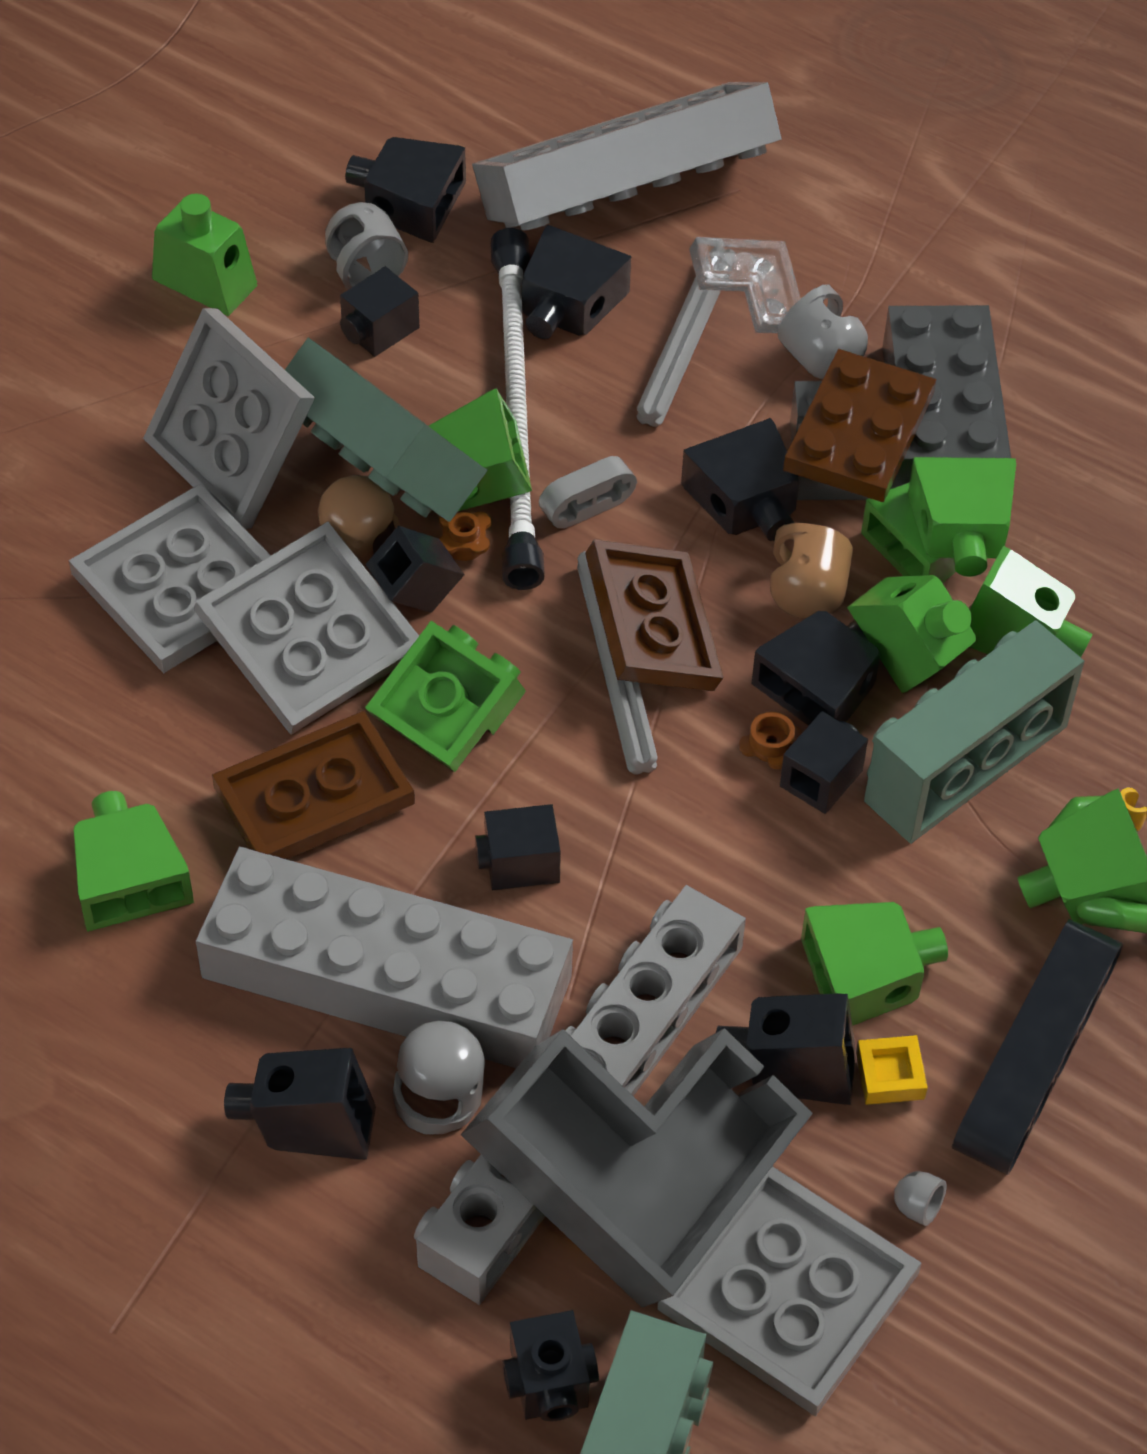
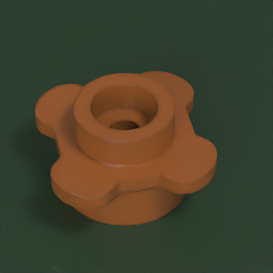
(472, 542)
(772, 727)

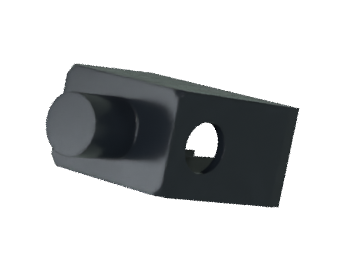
(412, 183)
(572, 283)
(743, 479)
(817, 668)
(803, 1044)
(308, 1103)

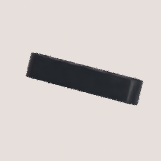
(1037, 1047)

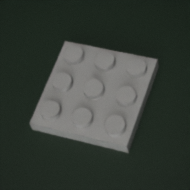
(228, 416)
(159, 569)
(307, 627)
(793, 1290)

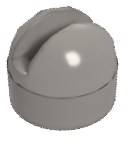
(920, 1196)

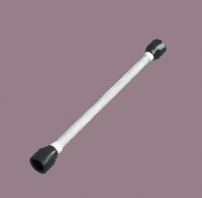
(522, 554)

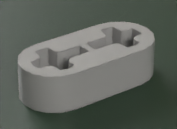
(587, 492)

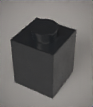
(379, 311)
(414, 569)
(823, 762)
(520, 847)

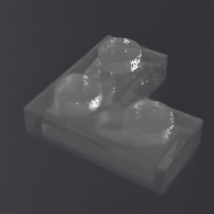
(749, 266)

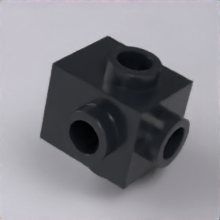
(549, 1366)

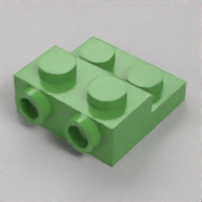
(447, 694)

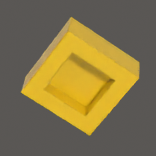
(891, 1069)

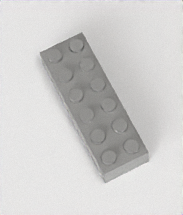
(627, 153)
(382, 955)

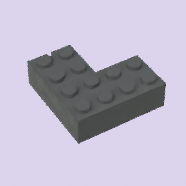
(967, 404)
(633, 1180)

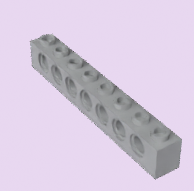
(693, 925)

